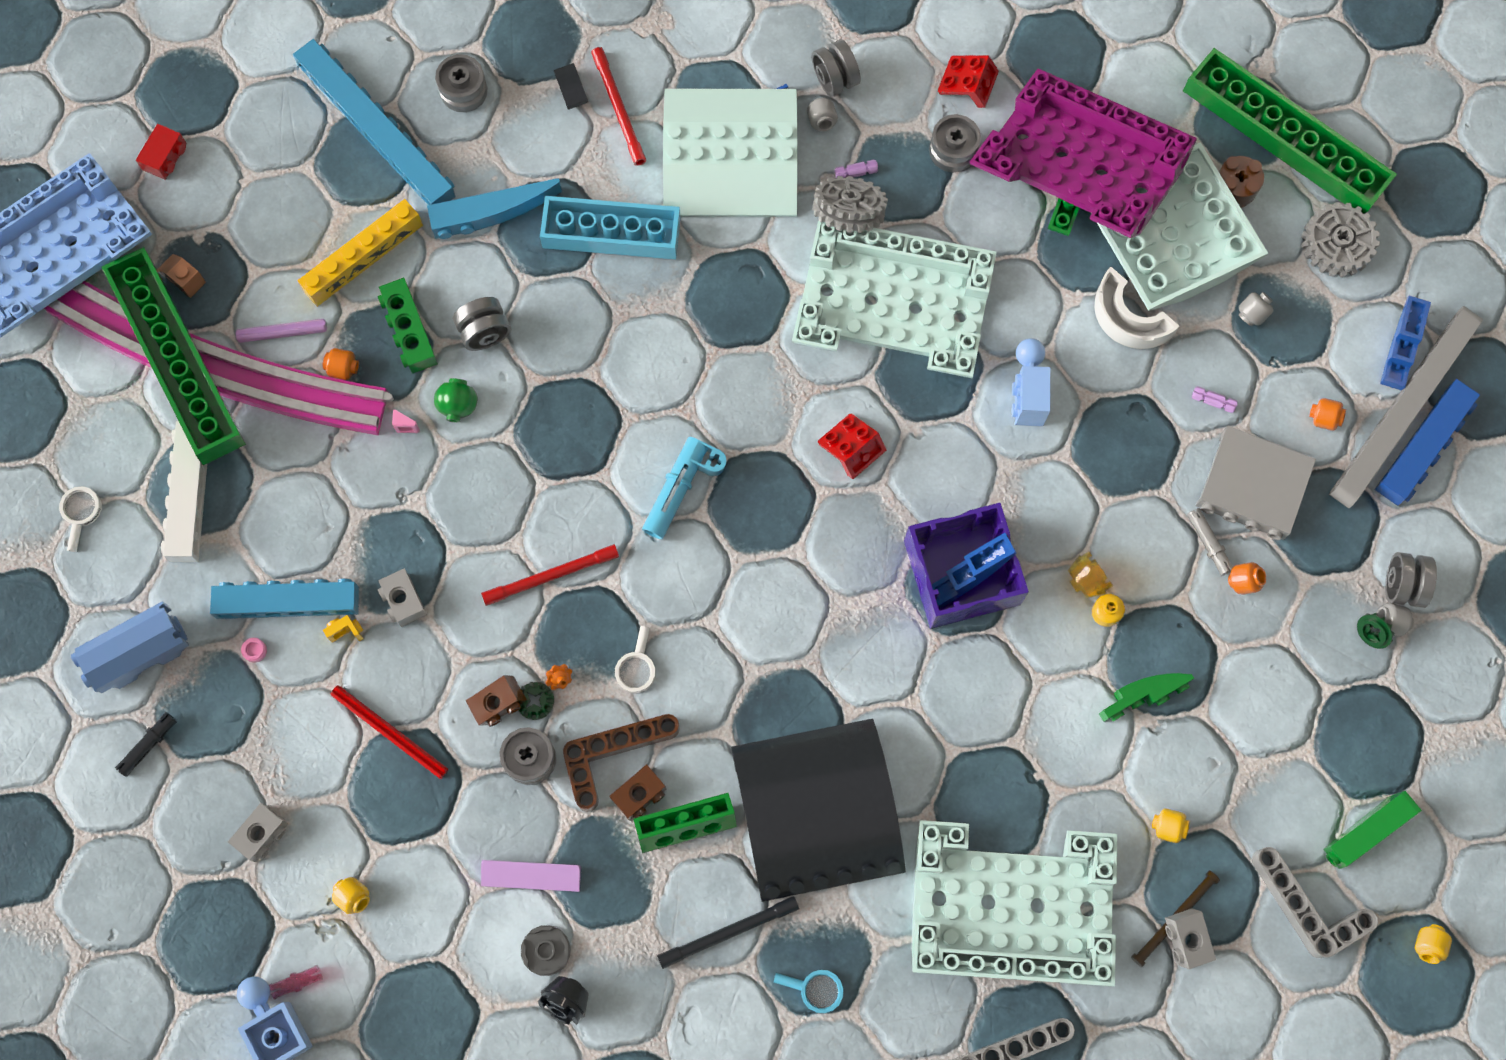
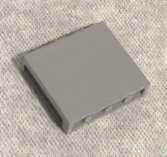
(1256, 483)

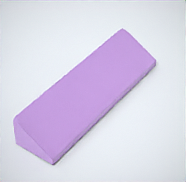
(530, 875)

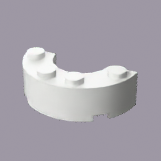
(1124, 325)

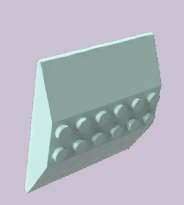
(730, 152)
(1190, 240)

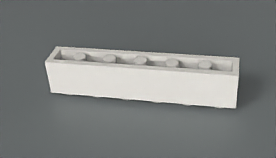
(184, 502)

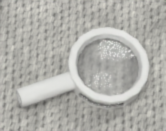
(79, 508)
(636, 670)

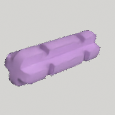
(857, 169)
(1214, 399)

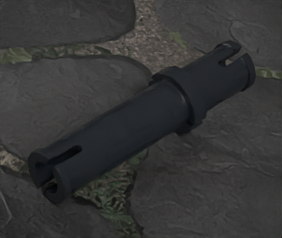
(143, 747)

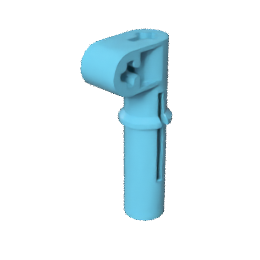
(689, 459)

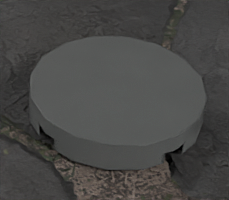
(545, 950)

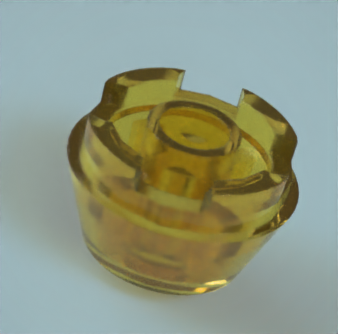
(1088, 576)

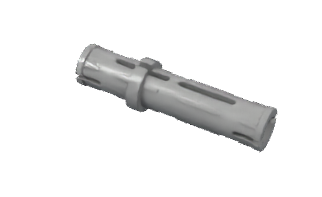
(1210, 542)

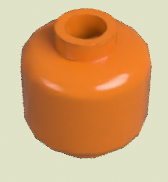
(340, 364)
(1328, 414)
(1247, 578)

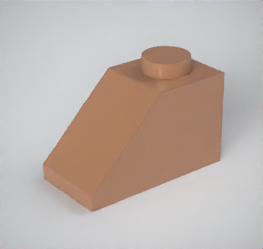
(182, 275)

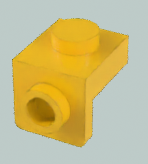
(339, 627)

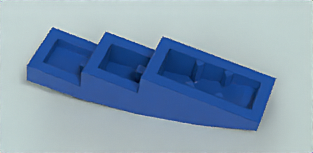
(1405, 342)
(974, 570)

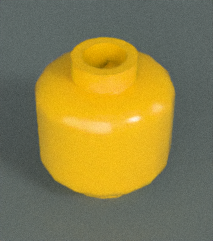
(1110, 616)
(1171, 825)
(350, 895)
(1433, 944)

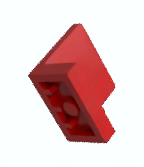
(970, 76)
(853, 444)

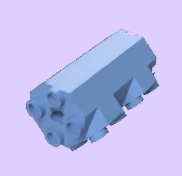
(130, 648)

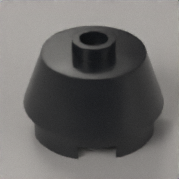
(565, 999)

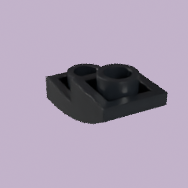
(571, 86)

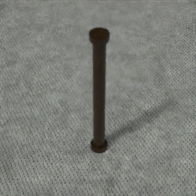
(1189, 903)

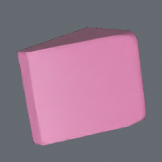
(404, 424)

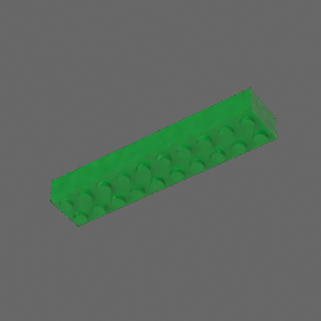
(1288, 131)
(173, 356)

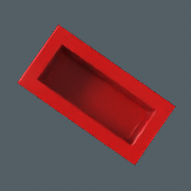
(161, 151)

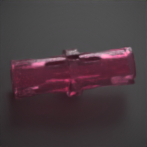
(295, 982)

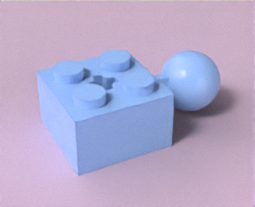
(1031, 385)
(281, 1019)

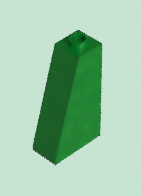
(1371, 829)

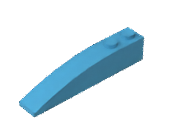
(488, 209)

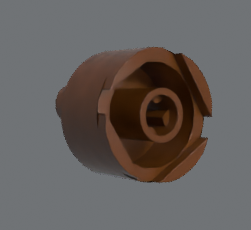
(1243, 178)

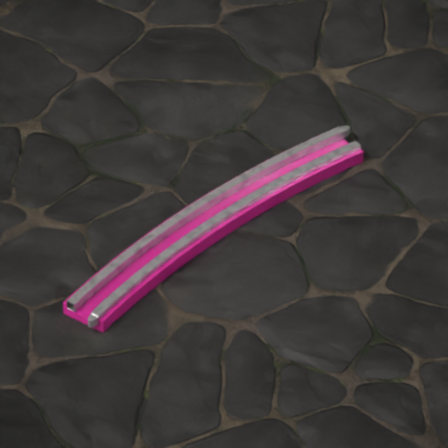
(236, 374)

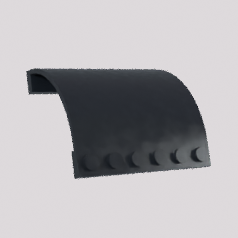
(819, 809)

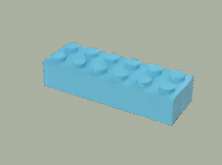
(610, 227)

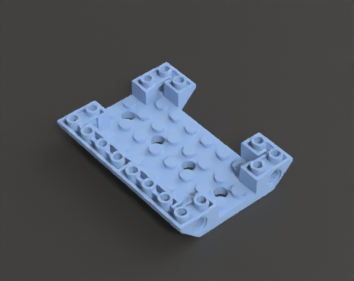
(43, 226)

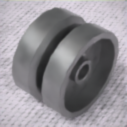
(836, 67)
(461, 83)
(954, 143)
(481, 323)
(1411, 579)
(527, 770)

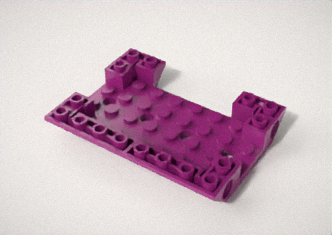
(1095, 137)

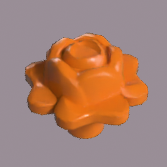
(558, 677)

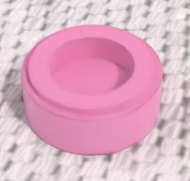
(254, 650)

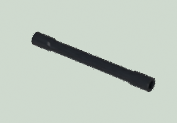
(681, 952)

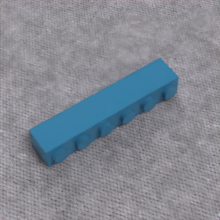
(284, 600)

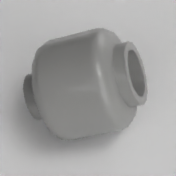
(822, 114)
(1256, 308)
(1398, 616)

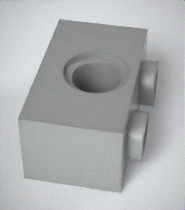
(411, 608)
(244, 837)
(1199, 949)

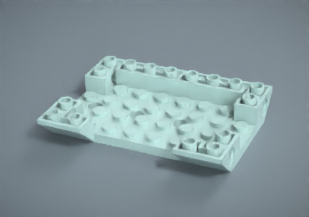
(898, 273)
(1011, 937)

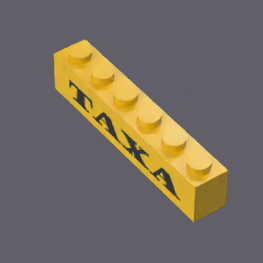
(360, 252)

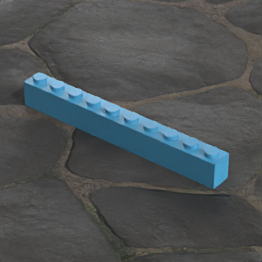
(373, 124)

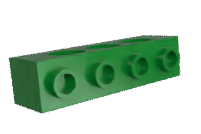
(399, 293)
(685, 822)

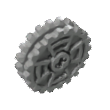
(849, 204)
(1340, 239)

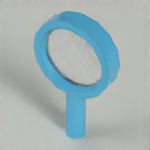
(820, 989)

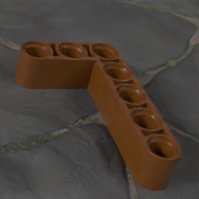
(610, 749)

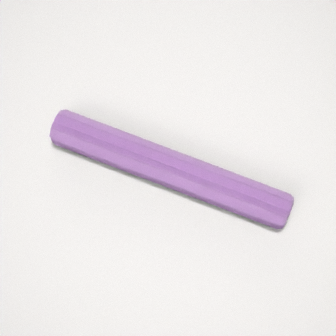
(281, 330)

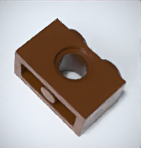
(483, 703)
(643, 779)

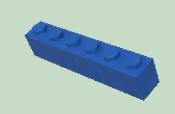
(1427, 442)

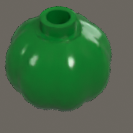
(455, 399)

